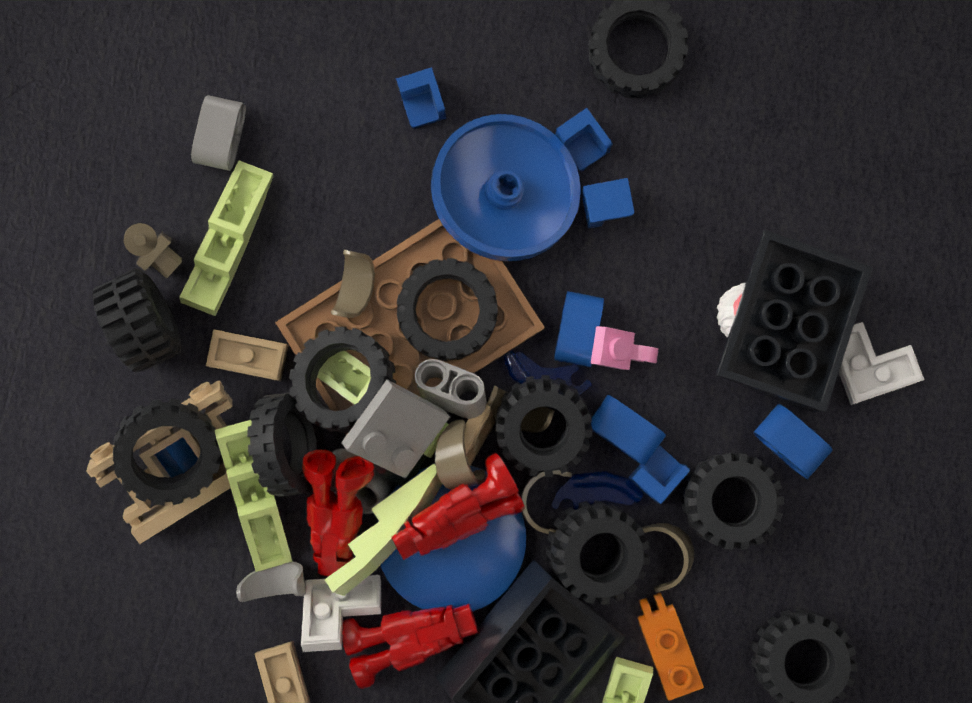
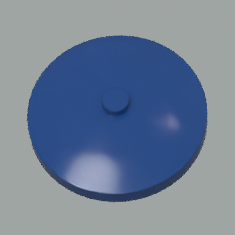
(505, 187)
(464, 573)

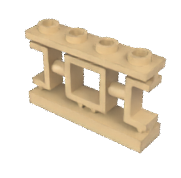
(147, 520)

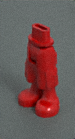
(461, 512)
(332, 518)
(410, 637)

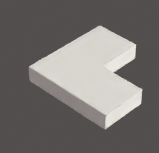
(871, 376)
(325, 611)

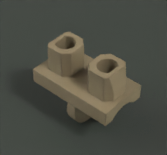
(143, 242)

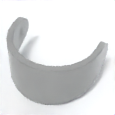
(272, 581)

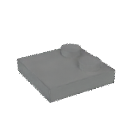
(395, 429)

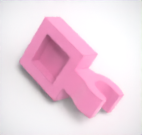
(616, 349)

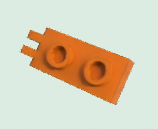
(669, 649)

